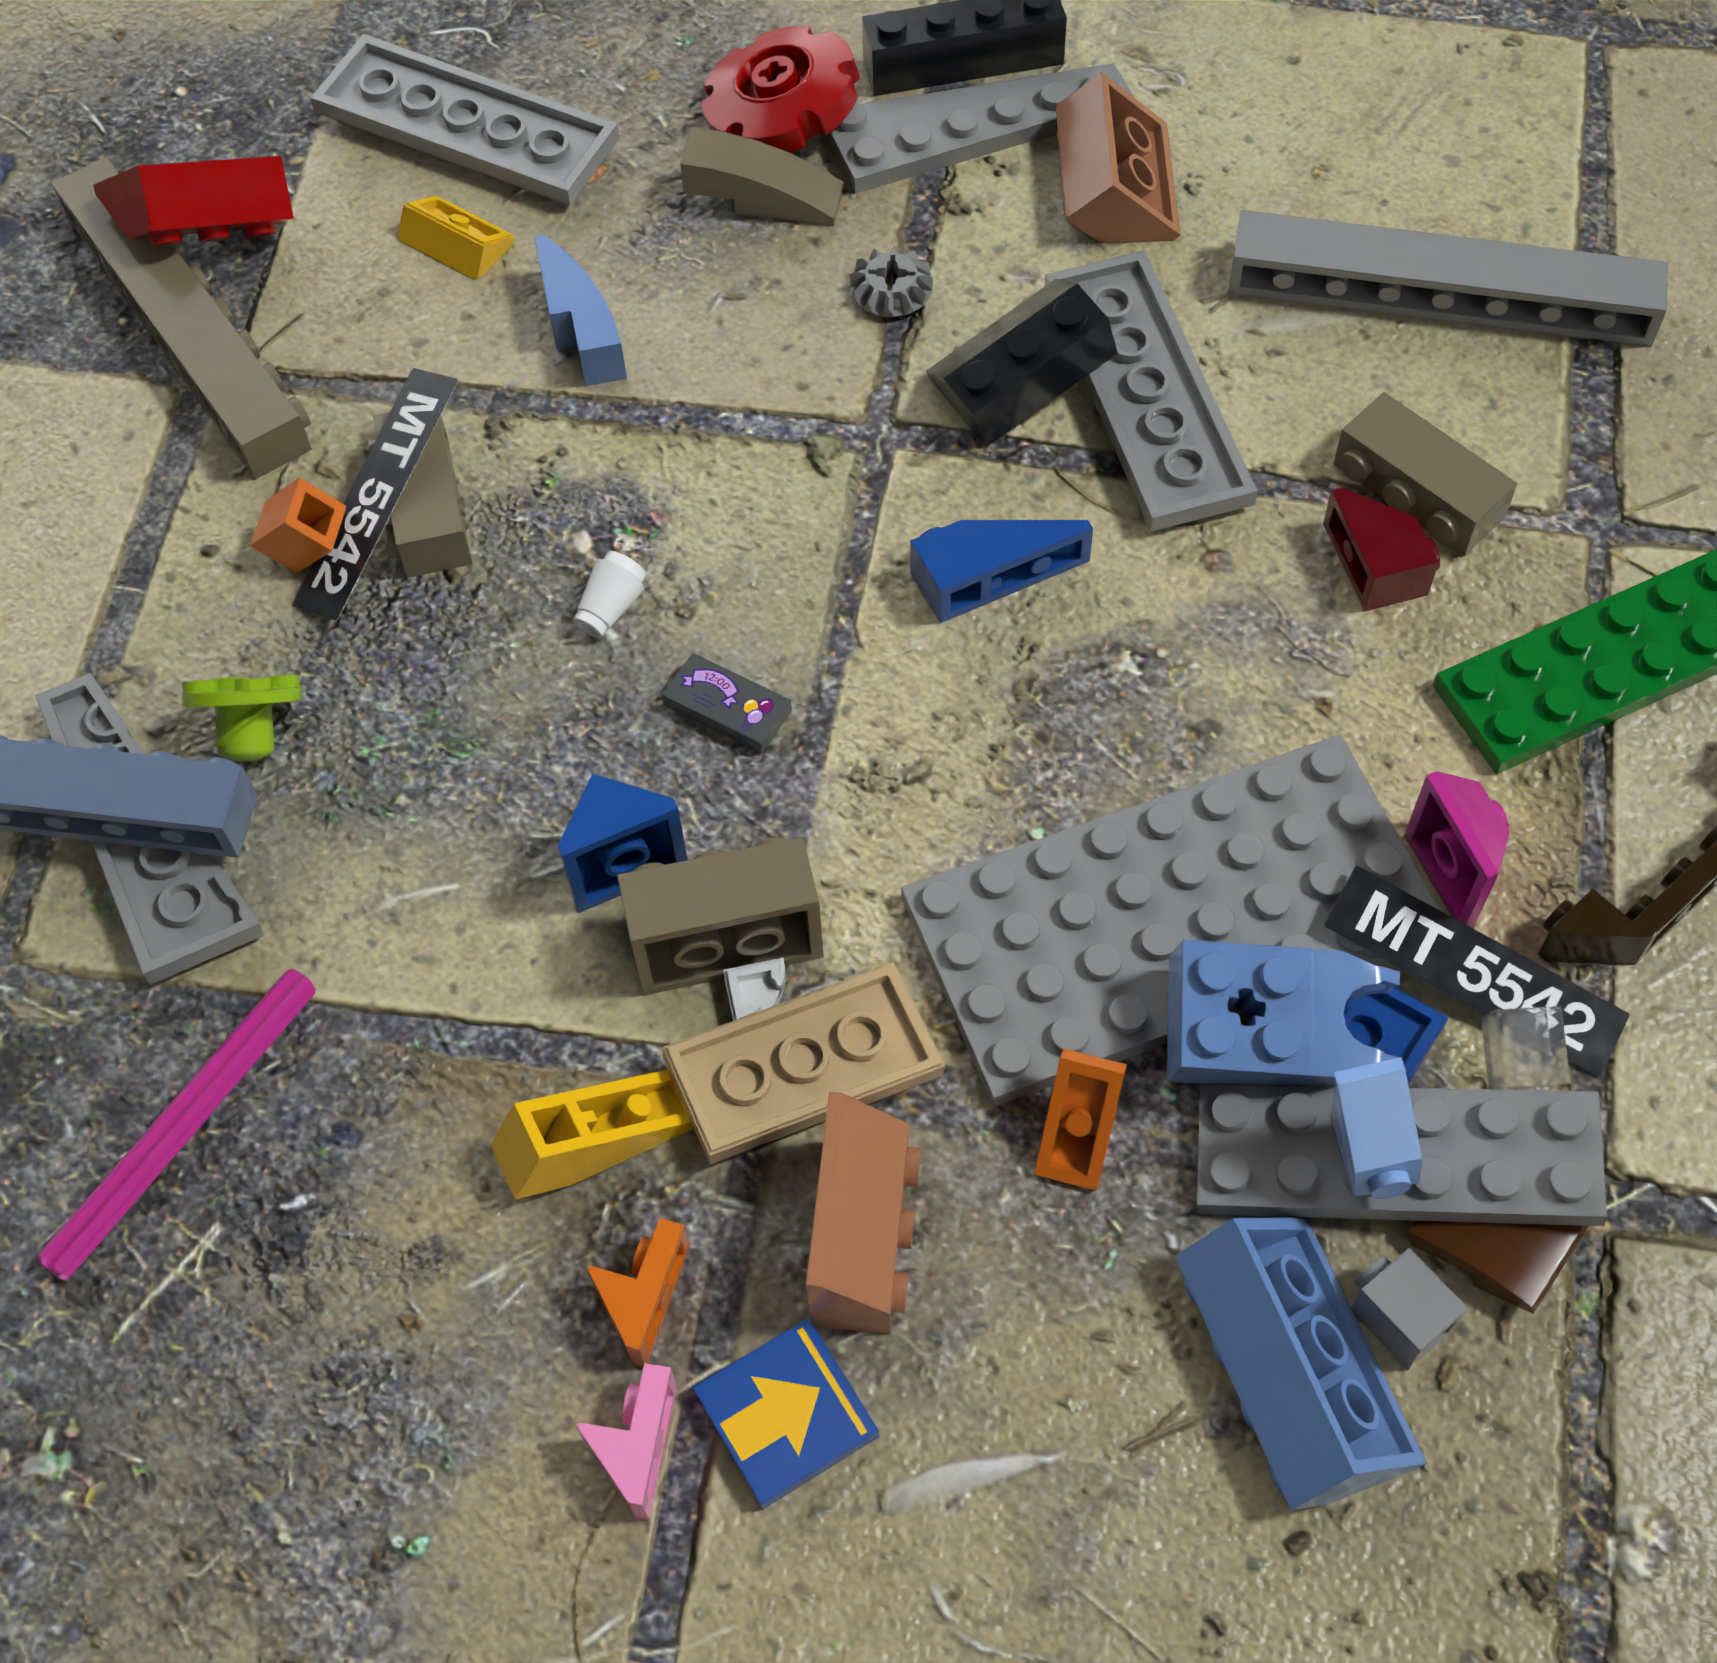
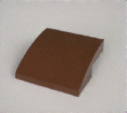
(1502, 1258)

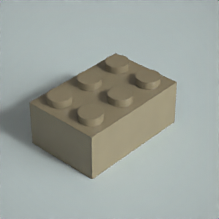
(721, 913)

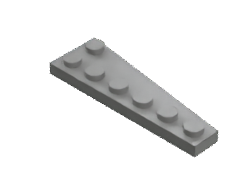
(942, 128)
(171, 901)

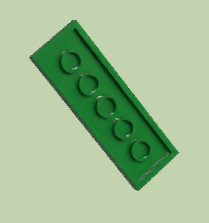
(1588, 666)

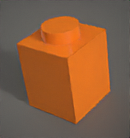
(298, 525)

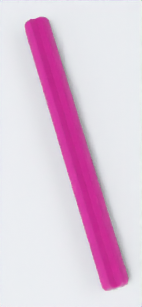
(175, 1125)

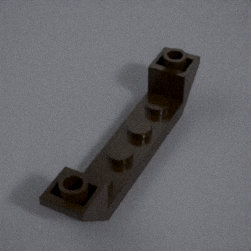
(1604, 935)

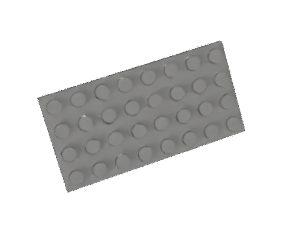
(1079, 927)

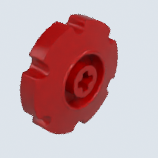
(782, 88)

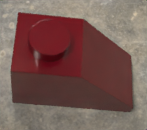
(1380, 549)

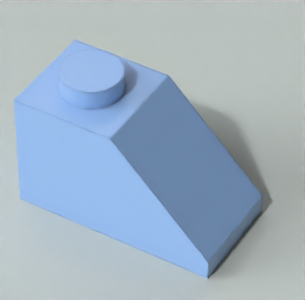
(1376, 1129)

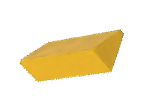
(453, 235)

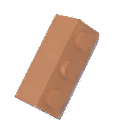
(1115, 166)
(861, 1218)

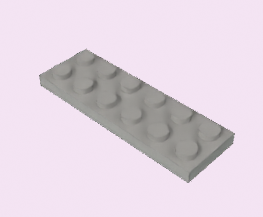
(466, 118)
(1159, 401)
(1481, 1151)

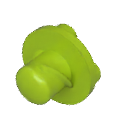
(243, 711)

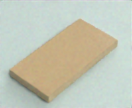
(779, 1064)

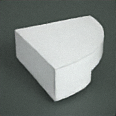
(755, 986)

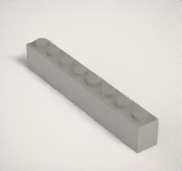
(1449, 278)

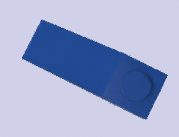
(990, 559)

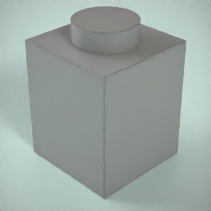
(1406, 1306)

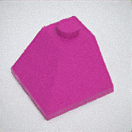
(1458, 841)

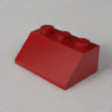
(198, 199)

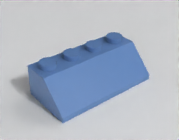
(1298, 1360)

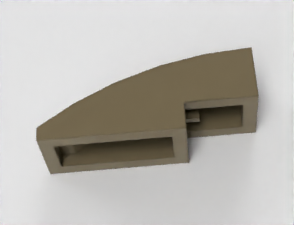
(758, 178)

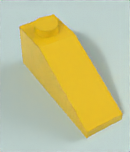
(586, 1131)

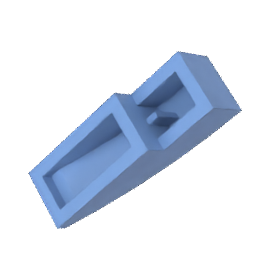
(580, 315)

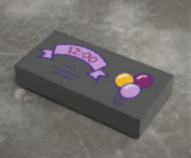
(727, 702)

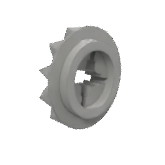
(909, 292)

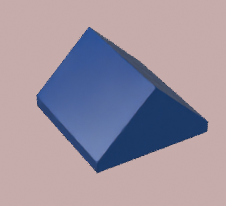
(613, 834)

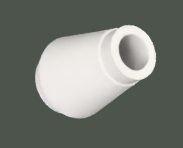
(609, 593)

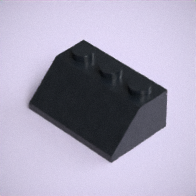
(1025, 359)

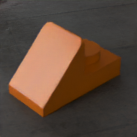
(1080, 1119)
(640, 1304)

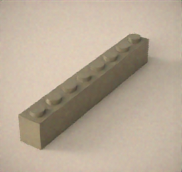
(191, 330)

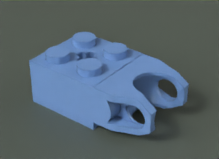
(1292, 1008)

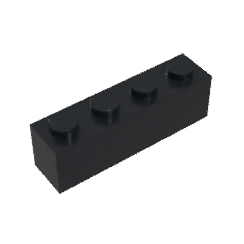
(961, 42)

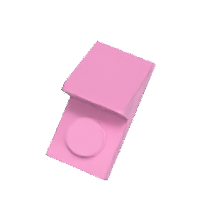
(635, 1456)

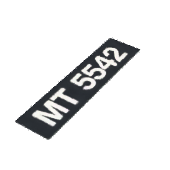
(376, 492)
(1470, 964)

